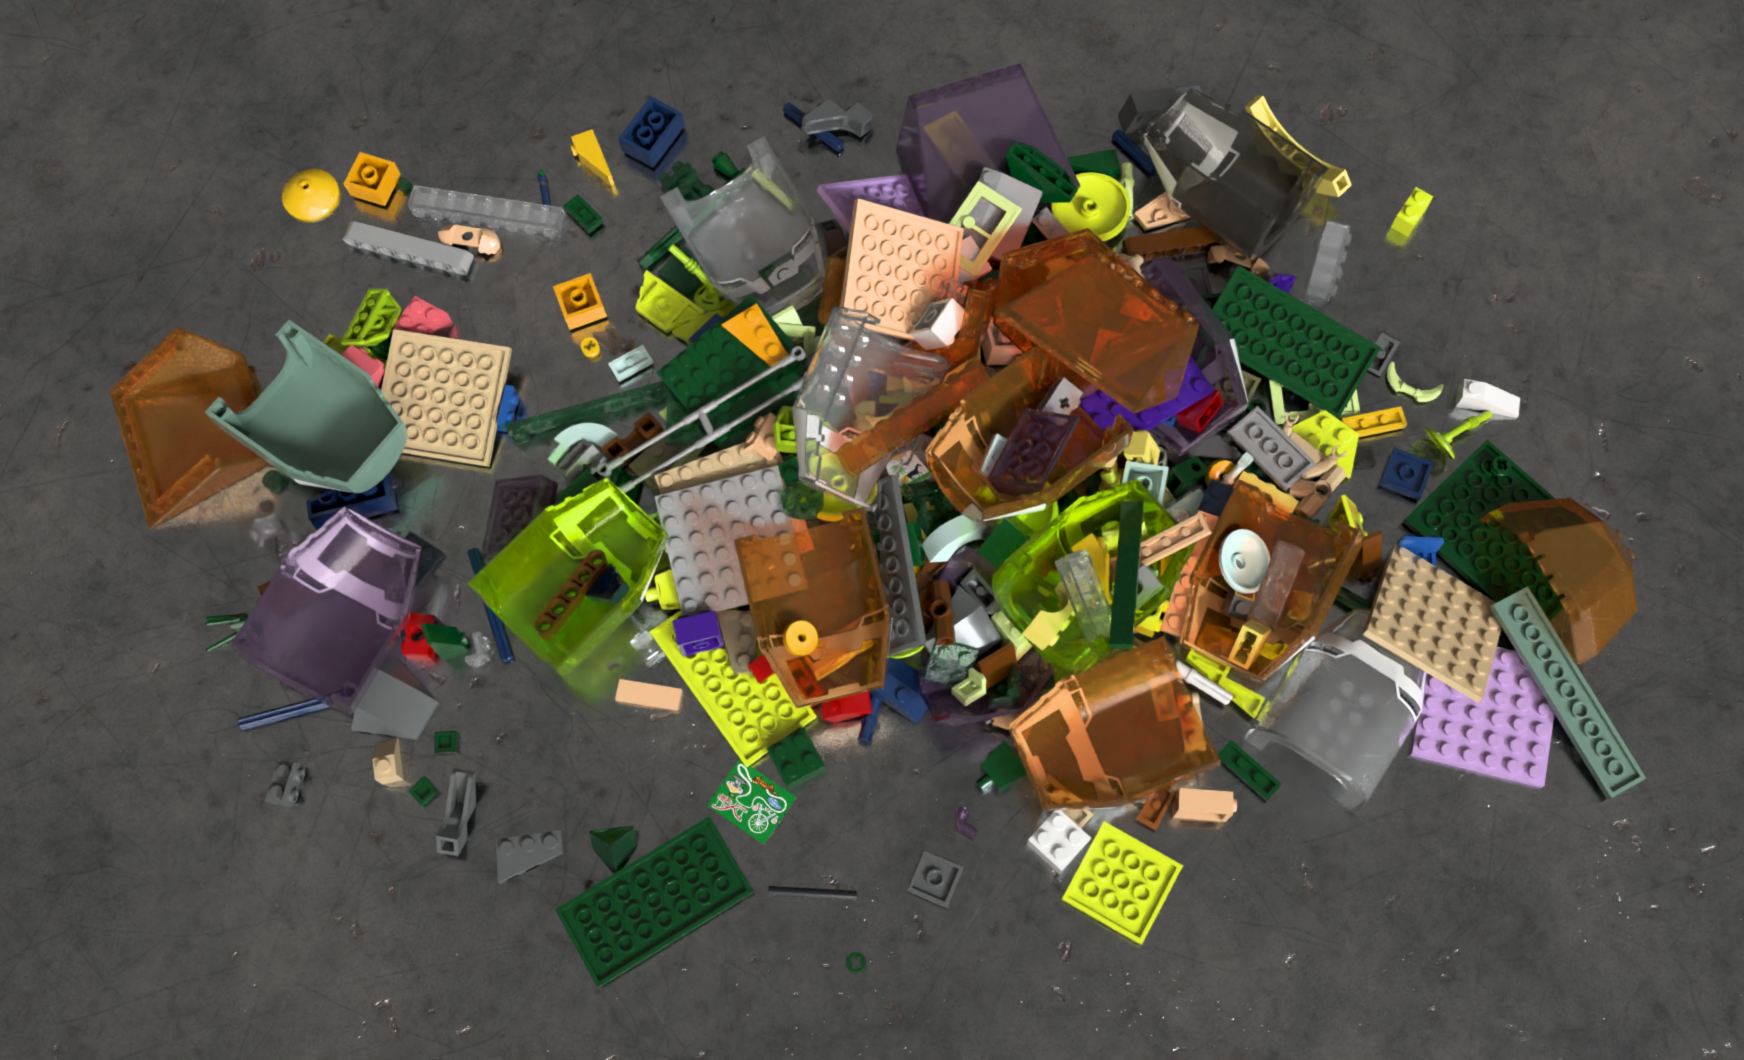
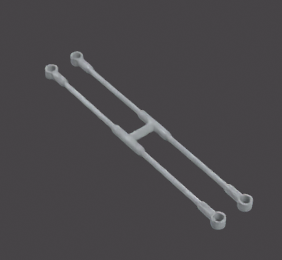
(701, 414)

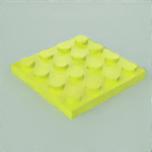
(1122, 883)

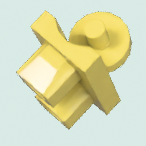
(1111, 477)

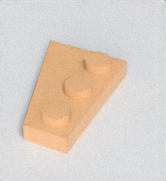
(1159, 213)

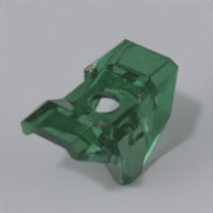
(924, 492)

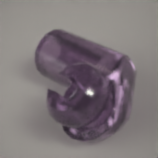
(962, 822)

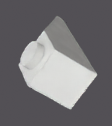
(1485, 397)

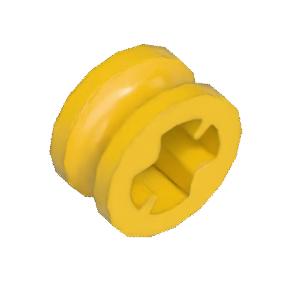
(594, 350)

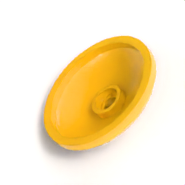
(313, 201)

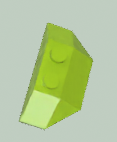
(373, 319)
(784, 431)

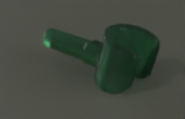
(404, 184)

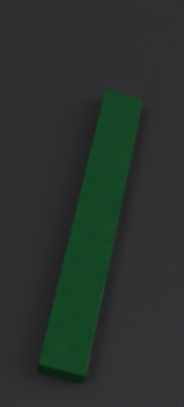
(1126, 575)

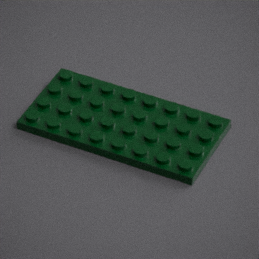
(1293, 342)
(653, 901)

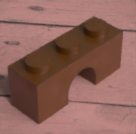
(644, 430)

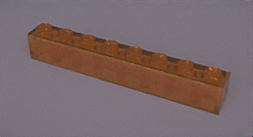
(911, 420)

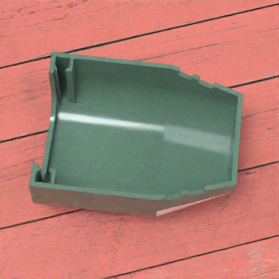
(319, 419)

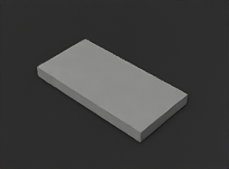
(1271, 448)

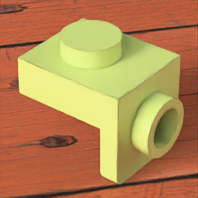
(970, 688)

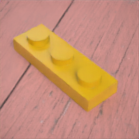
(1376, 421)

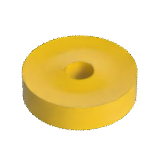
(1218, 467)
(808, 634)

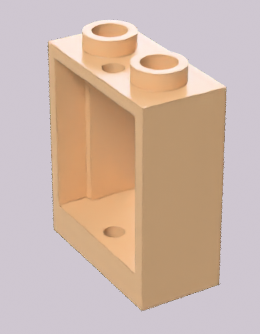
(1203, 804)

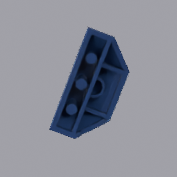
(902, 690)

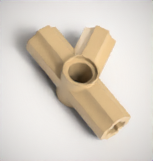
(1306, 491)

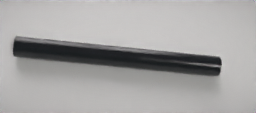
(812, 892)

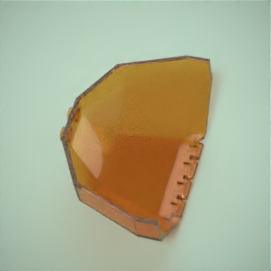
(1586, 563)

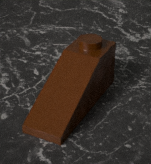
(1369, 557)

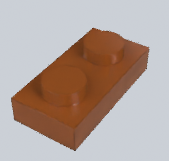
(1155, 808)

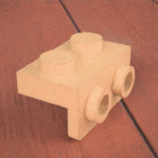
(763, 437)

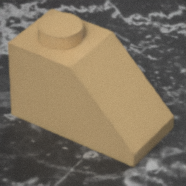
(387, 761)

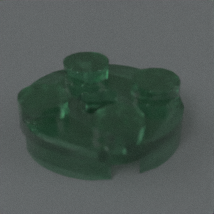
(801, 510)

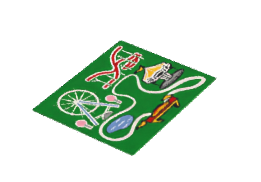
(751, 801)

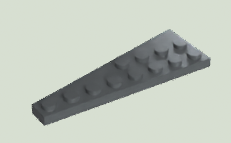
(898, 569)

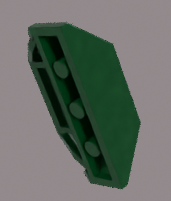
(1040, 172)

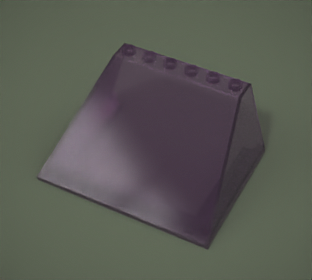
(967, 127)

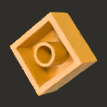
(372, 178)
(579, 301)

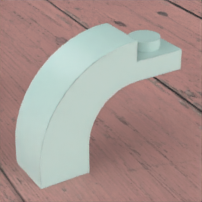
(572, 436)
(953, 534)

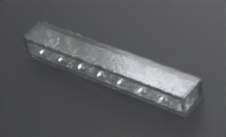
(487, 211)

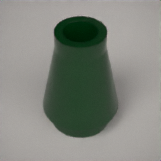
(724, 164)

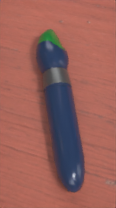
(543, 188)

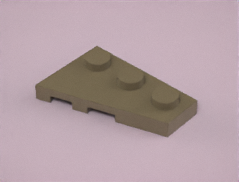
(739, 638)

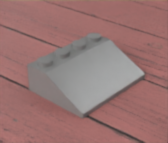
(988, 215)

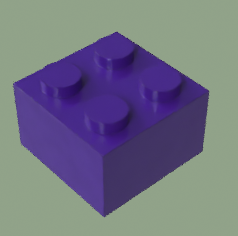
(698, 633)

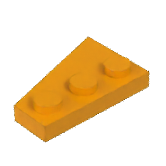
(756, 333)

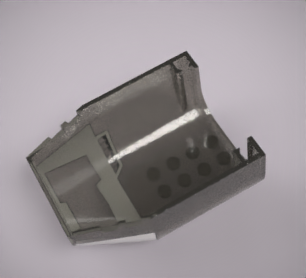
(1231, 171)

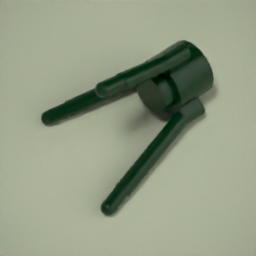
(236, 622)

